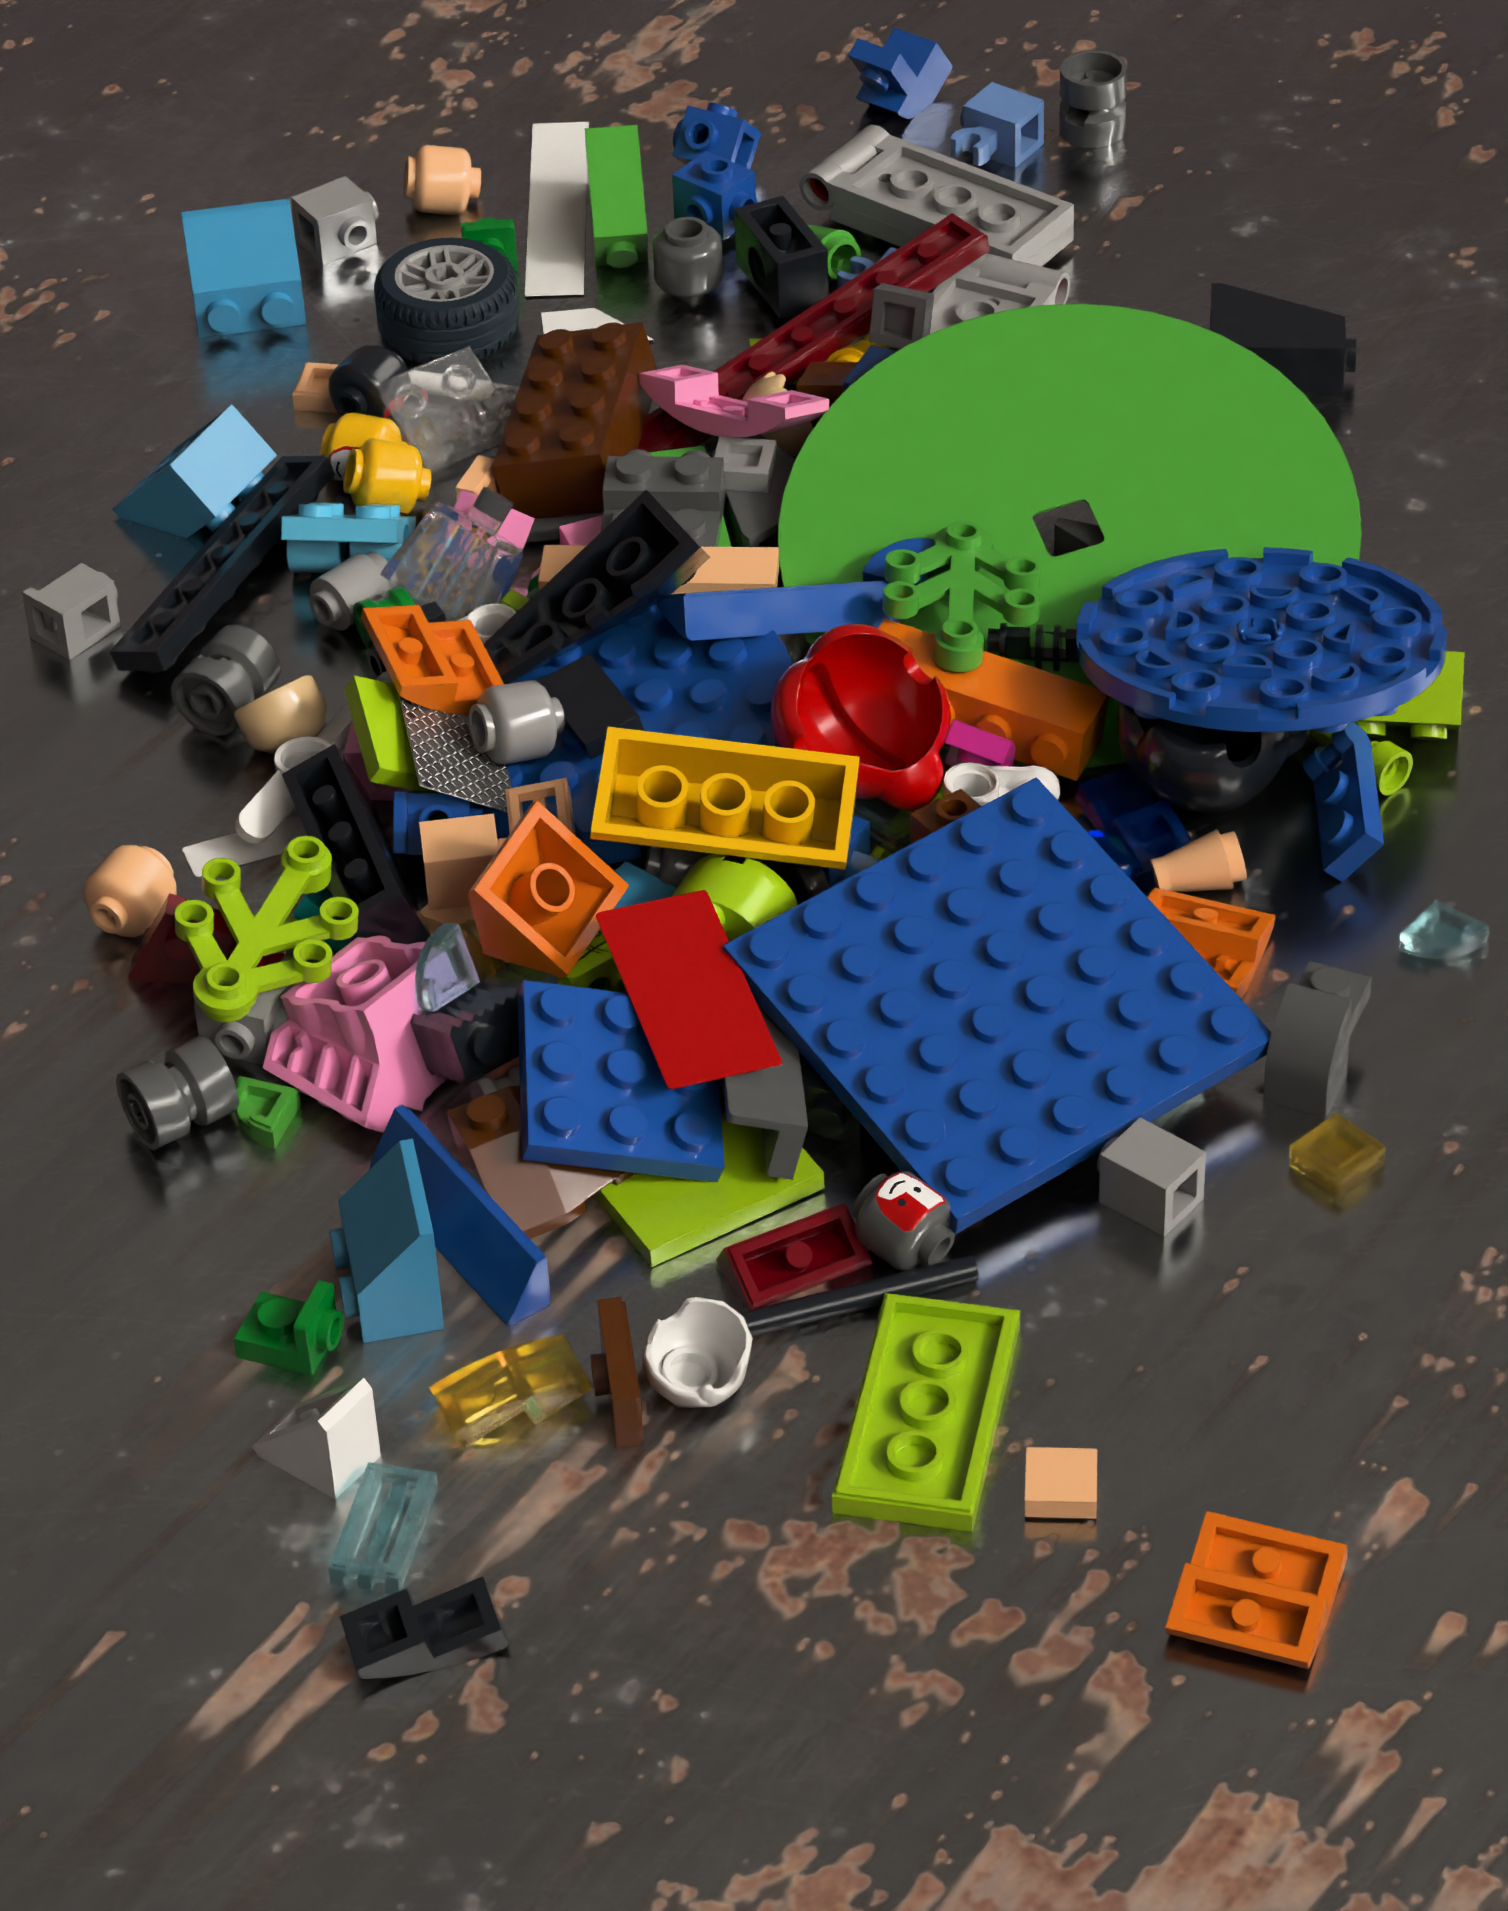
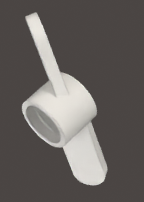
(273, 801)

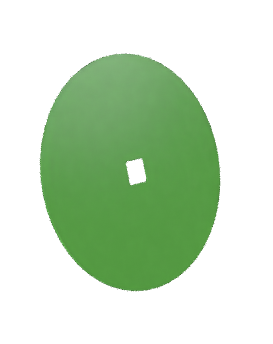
(1056, 405)

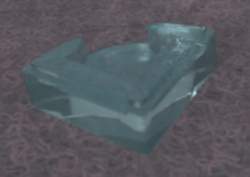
(1443, 933)
(443, 968)

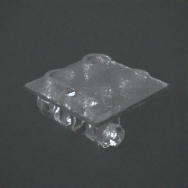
(448, 409)

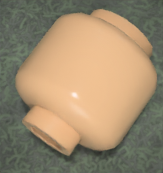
(441, 180)
(128, 890)

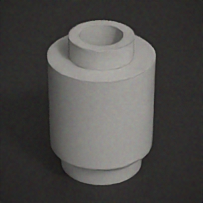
(346, 584)

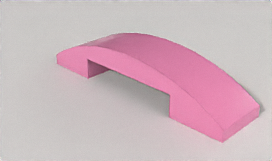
(694, 400)

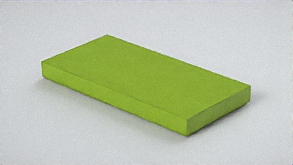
(927, 1413)

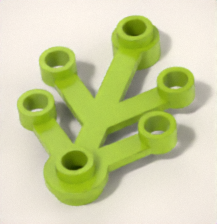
(231, 986)

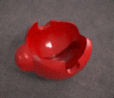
(871, 701)

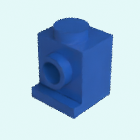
(420, 807)

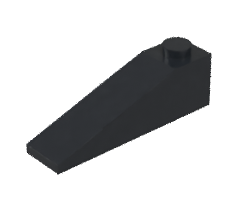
(604, 585)

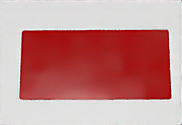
(688, 990)

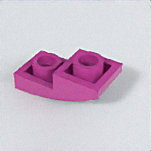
(977, 746)

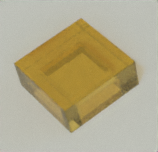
(1337, 1155)

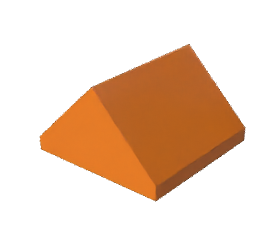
(542, 895)

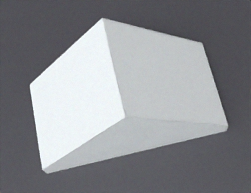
(326, 1438)

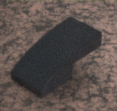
(409, 1638)

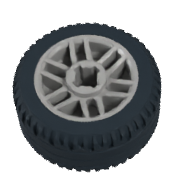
(446, 299)

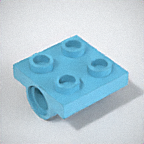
(322, 531)

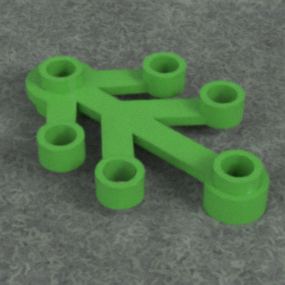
(963, 551)

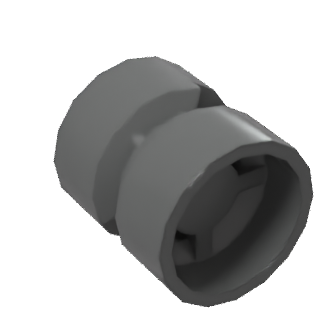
(1092, 99)
(225, 677)
(186, 1088)

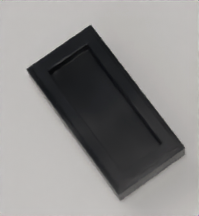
(590, 703)

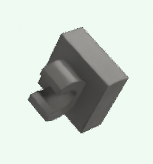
(900, 315)

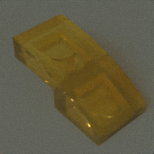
(525, 1377)

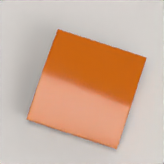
(431, 662)
(1223, 934)
(1257, 1590)

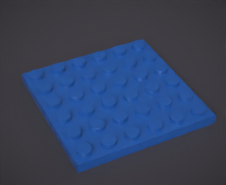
(997, 1001)

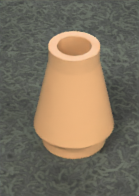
(1201, 865)

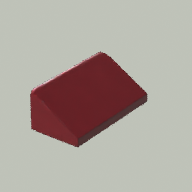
(794, 1257)

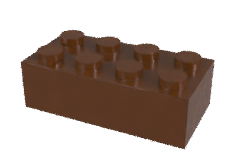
(570, 415)

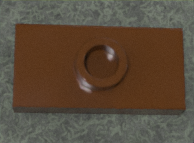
(616, 1372)

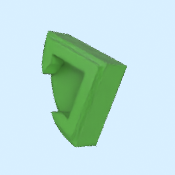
(265, 1109)

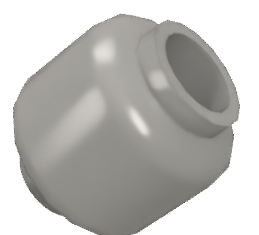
(516, 722)

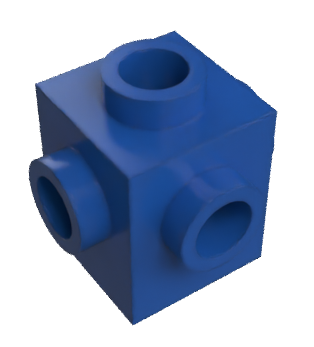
(716, 132)
(711, 191)

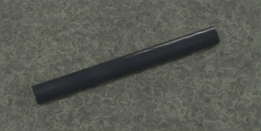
(860, 1296)

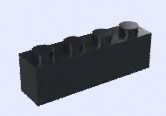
(363, 868)

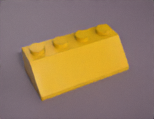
(725, 798)

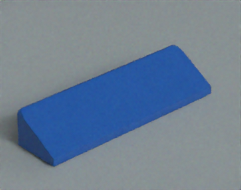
(777, 609)
(472, 1227)

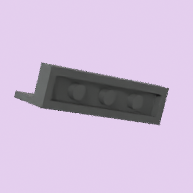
(774, 1103)

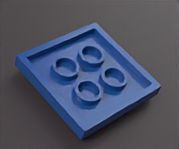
(599, 1095)

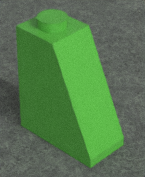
(616, 196)

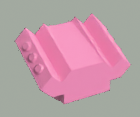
(354, 1035)

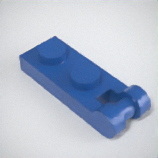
(1346, 801)

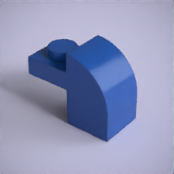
(900, 75)

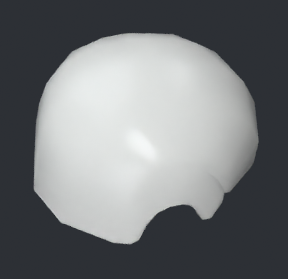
(698, 1353)

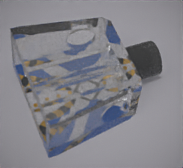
(458, 557)

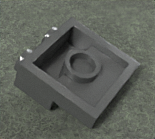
(685, 486)

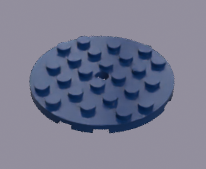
(1261, 641)
(676, 688)

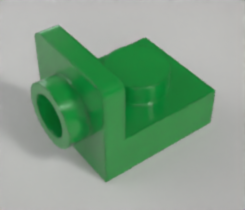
(496, 234)
(291, 1331)

